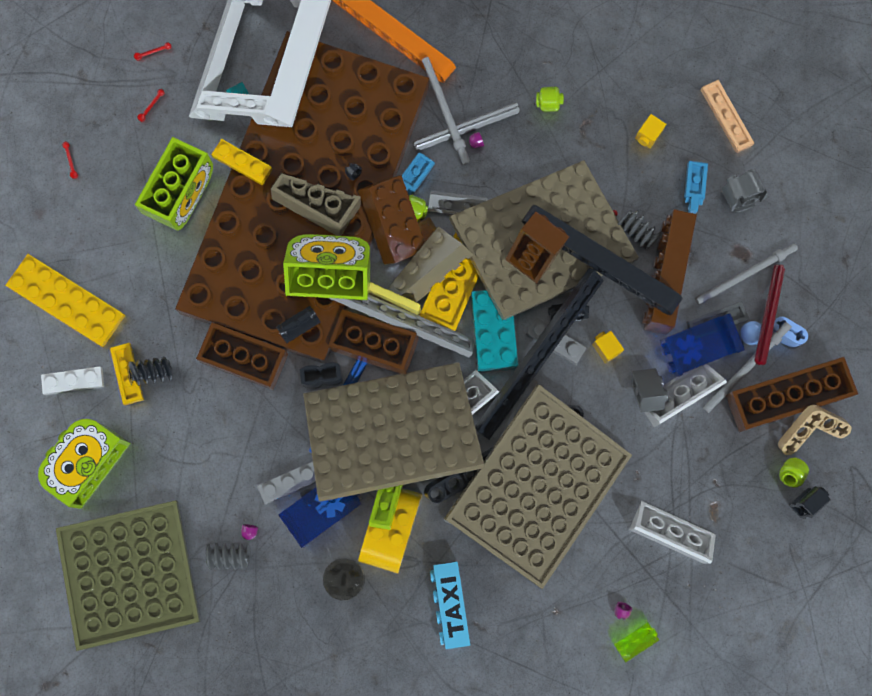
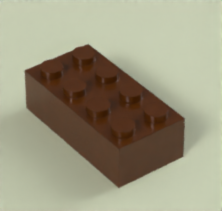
(392, 219)
(536, 247)
(373, 342)
(242, 356)

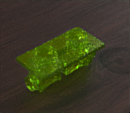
(637, 642)

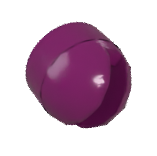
(476, 140)
(248, 531)
(623, 610)

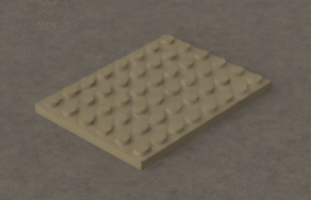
(493, 226)
(391, 432)
(538, 486)

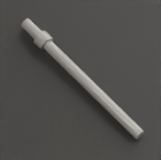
(458, 144)
(777, 256)
(775, 340)

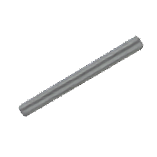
(467, 126)

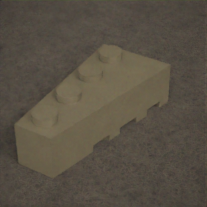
(316, 203)
(430, 265)

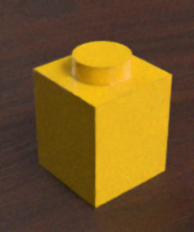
(650, 131)
(607, 346)

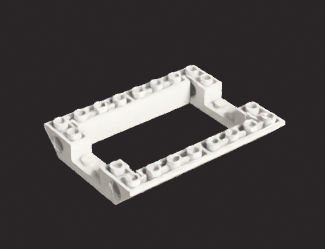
(292, 75)

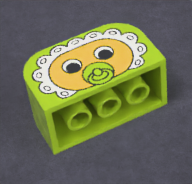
(176, 184)
(327, 267)
(80, 461)

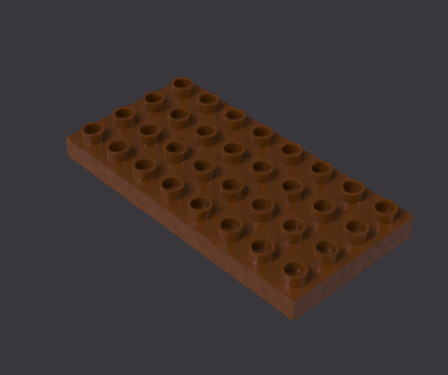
(346, 115)

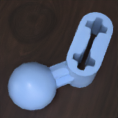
(793, 338)

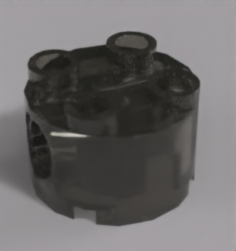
(343, 579)

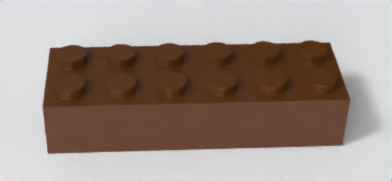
(671, 265)
(791, 394)

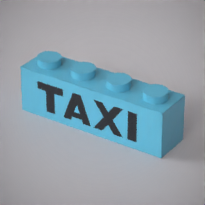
(451, 605)

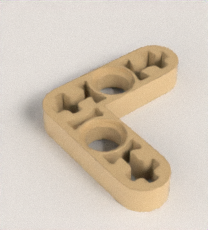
(815, 417)

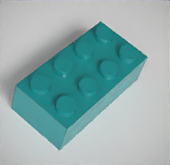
(493, 337)

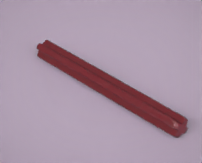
(769, 315)

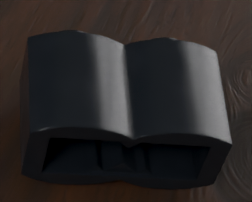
(315, 376)
(810, 502)

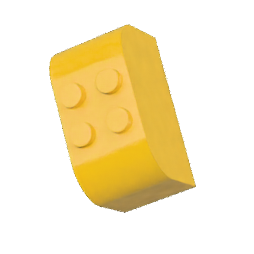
(387, 547)

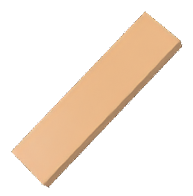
(727, 116)

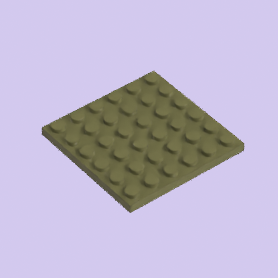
(127, 575)

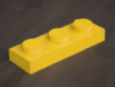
(241, 162)
(121, 357)

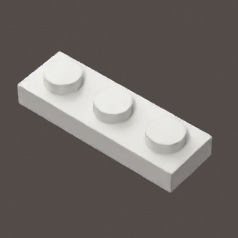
(72, 380)

